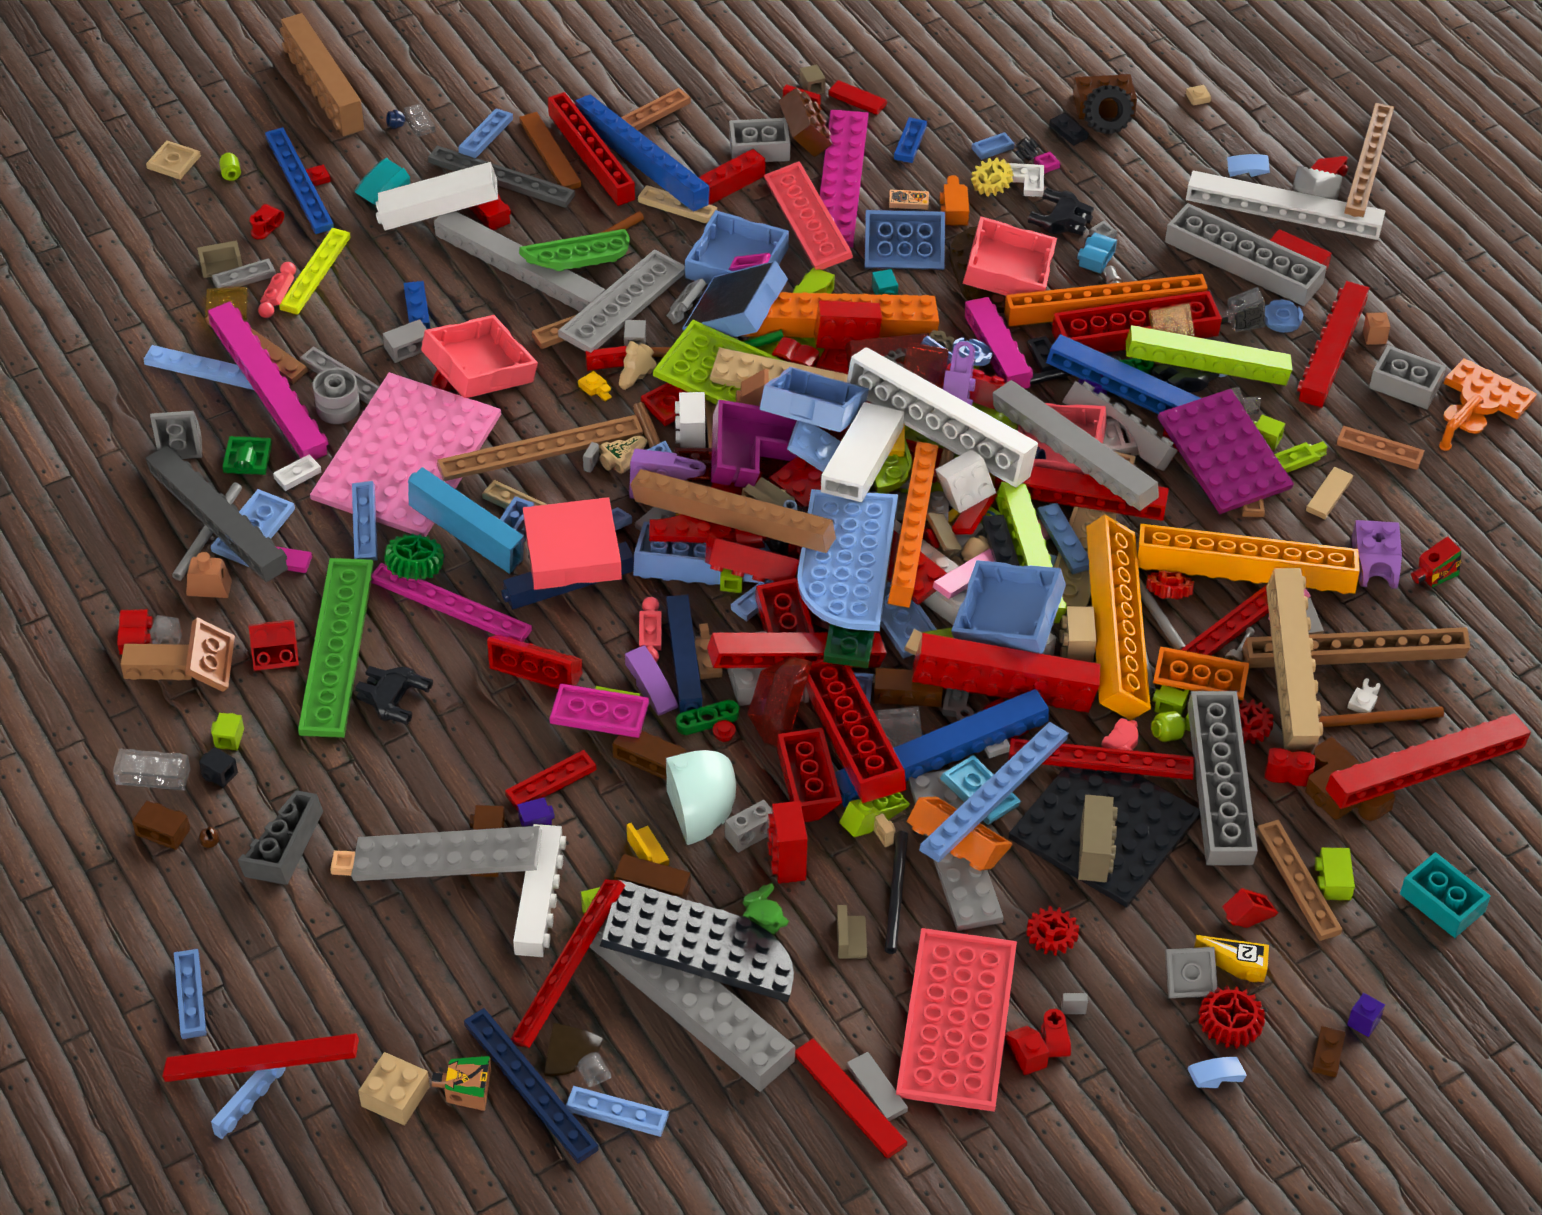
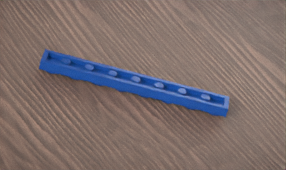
(299, 180)

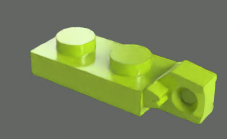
(1301, 455)

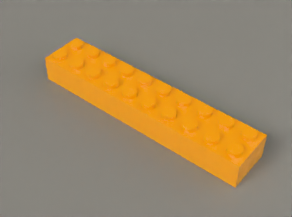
(1245, 557)
(1118, 617)

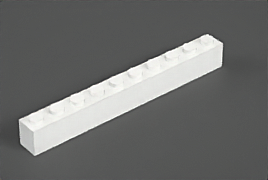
(1282, 205)

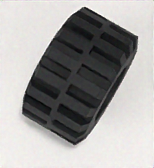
(1092, 109)

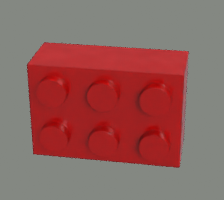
(846, 321)
(783, 608)
(787, 842)

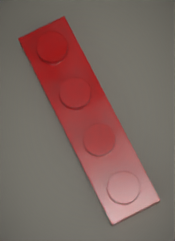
(551, 779)

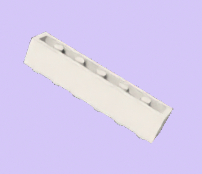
(539, 896)

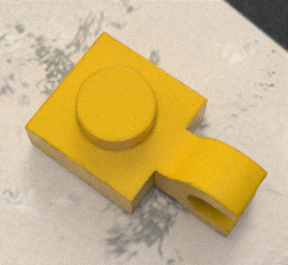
(595, 384)

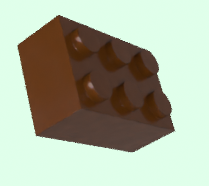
(1107, 107)
(806, 121)

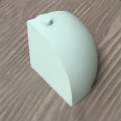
(700, 791)

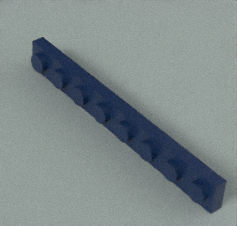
(531, 1086)

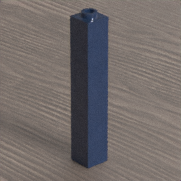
(520, 589)
(684, 653)

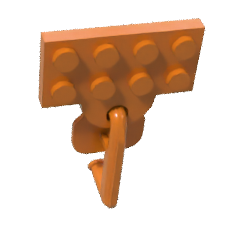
(1481, 395)

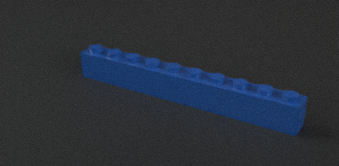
(644, 154)
(962, 738)

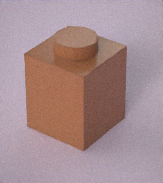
(1376, 328)

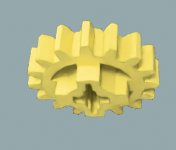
(992, 177)

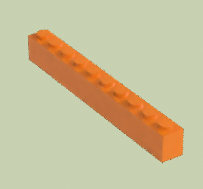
(1041, 305)
(913, 525)

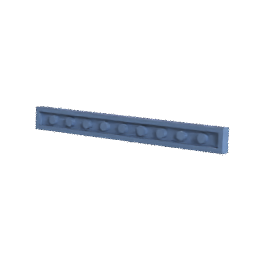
(993, 792)

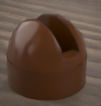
(208, 843)

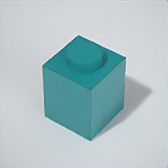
(884, 283)

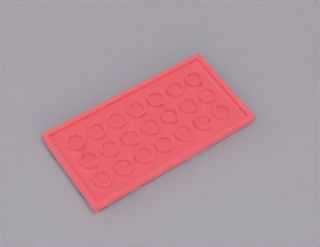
(957, 1020)

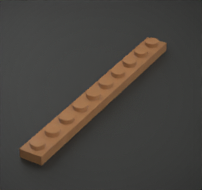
(1369, 160)
(538, 448)

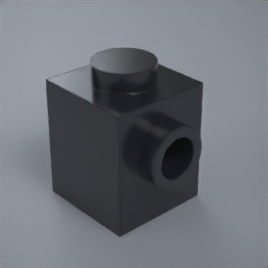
(218, 767)

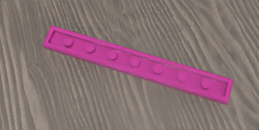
(452, 604)

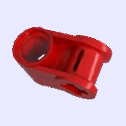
(265, 221)
(1055, 1034)

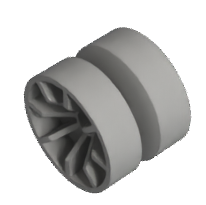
(336, 395)

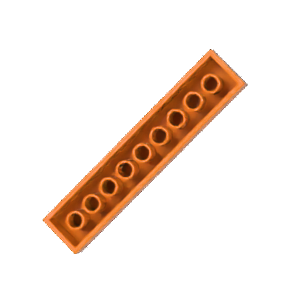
(900, 314)

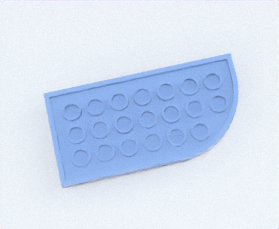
(851, 578)

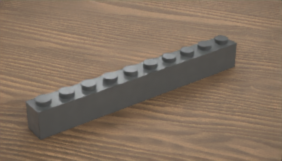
(217, 513)

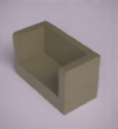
(219, 258)

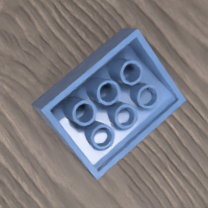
(904, 239)
(672, 560)

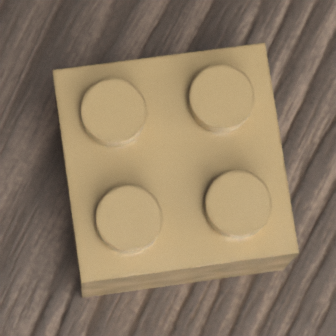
(1078, 634)
(394, 1088)

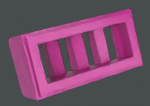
(746, 261)

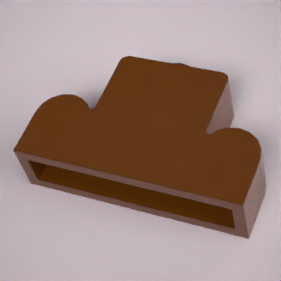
(1332, 757)

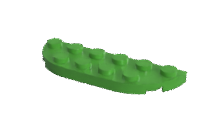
(578, 251)

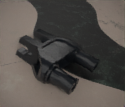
(1067, 215)
(1183, 377)
(386, 689)

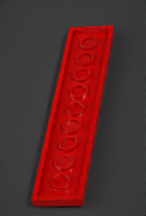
(800, 477)

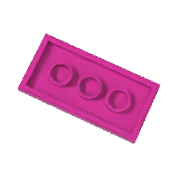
(599, 710)

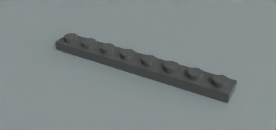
(505, 177)

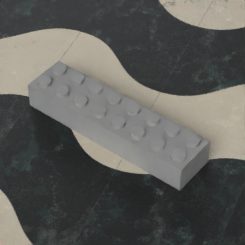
(1245, 254)
(1222, 778)

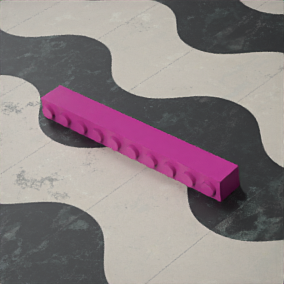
(267, 381)

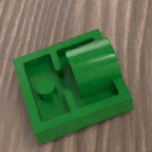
(247, 455)

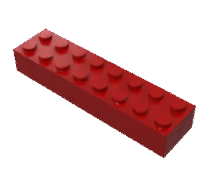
(1108, 326)
(1005, 672)
(855, 731)

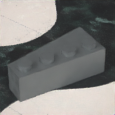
(284, 840)

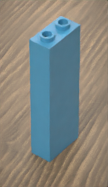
(465, 520)

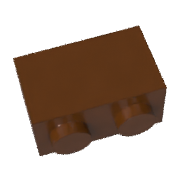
(161, 824)

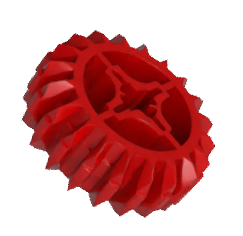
(1216, 1018)

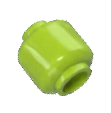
(1168, 726)

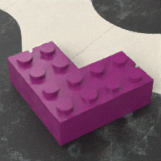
(743, 435)

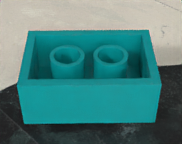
(1445, 894)

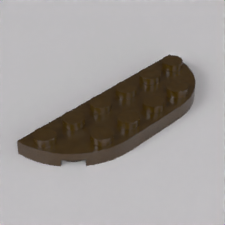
(959, 257)

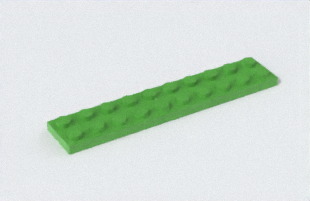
(336, 648)

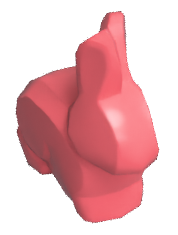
(1123, 736)

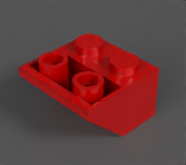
(273, 644)

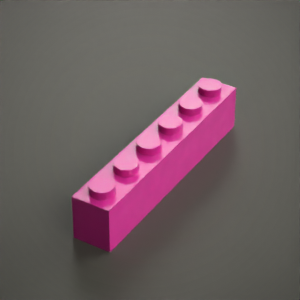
(990, 329)

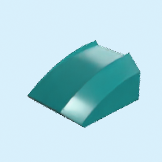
(381, 178)

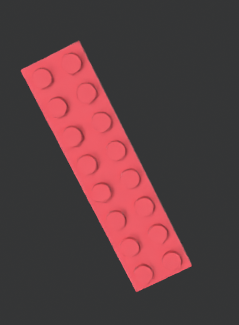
(808, 216)

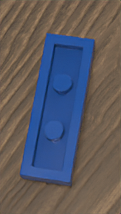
(910, 140)
(416, 302)

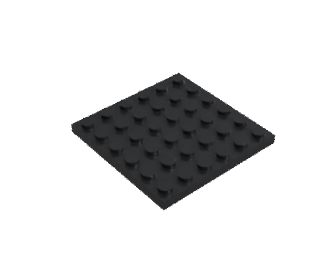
(1147, 825)

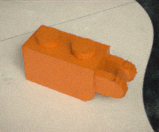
(955, 202)

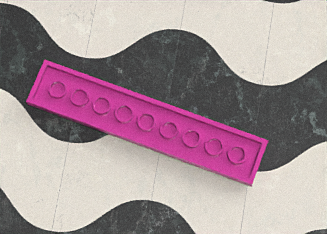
(844, 169)

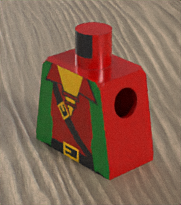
(1438, 563)

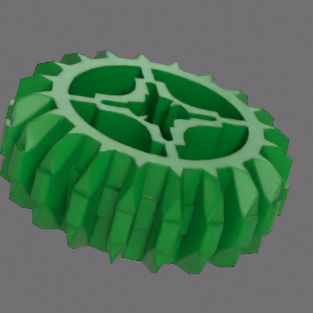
(414, 557)

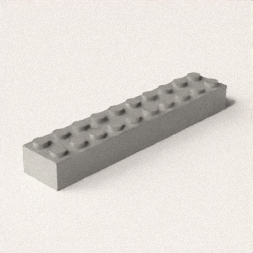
(710, 1015)

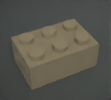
(1097, 838)

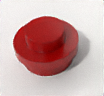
(724, 730)

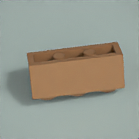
(154, 661)

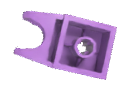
(959, 378)
(665, 464)
(1378, 550)

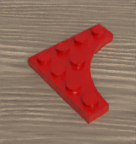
(691, 529)

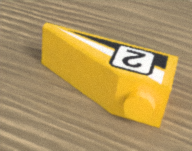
(1238, 958)

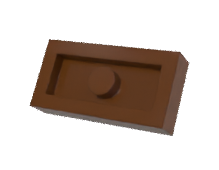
(1328, 1051)

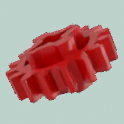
(1170, 584)
(1260, 721)
(1052, 930)

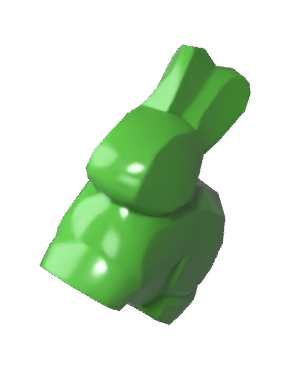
(763, 911)

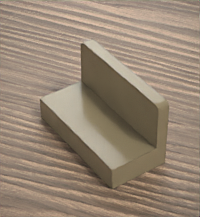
(767, 492)
(948, 542)
(851, 935)

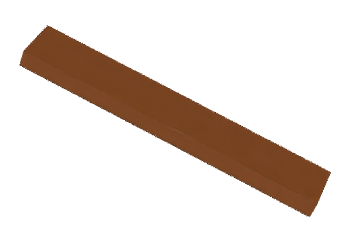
(549, 151)

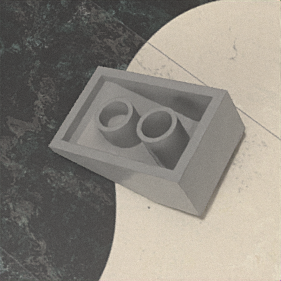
(179, 432)

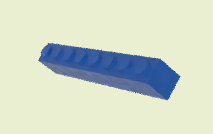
(1120, 377)

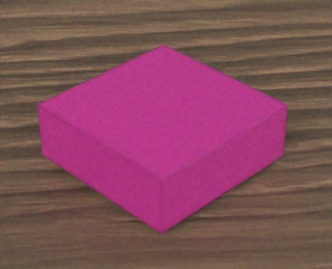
(1048, 160)

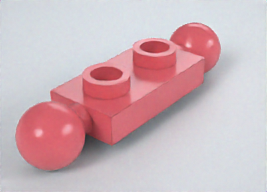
(277, 289)
(650, 626)

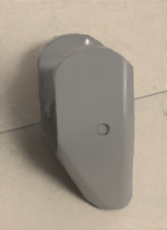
(1317, 183)

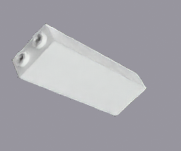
(437, 196)
(862, 452)

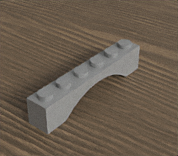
(1151, 447)

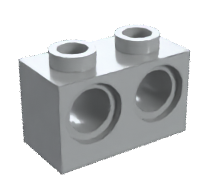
(748, 826)

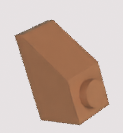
(752, 388)

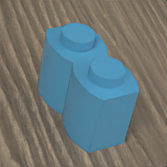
(1097, 252)

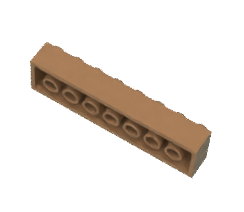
(322, 74)

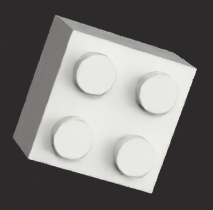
(691, 420)
(965, 481)

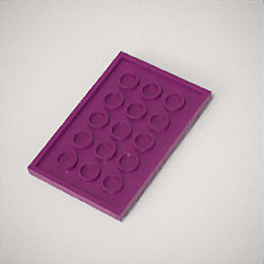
(1225, 451)

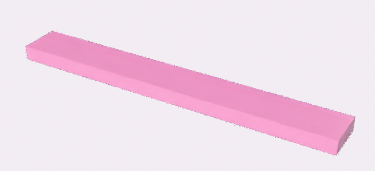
(958, 579)

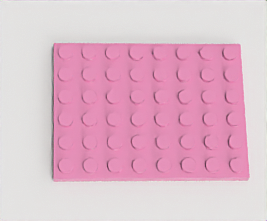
(397, 435)

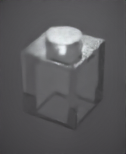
(166, 630)

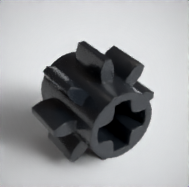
(1027, 149)

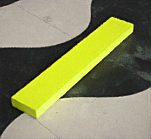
(314, 271)

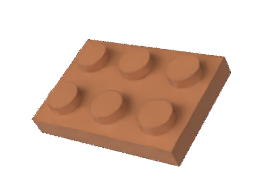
(210, 654)

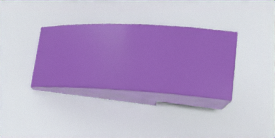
(650, 680)

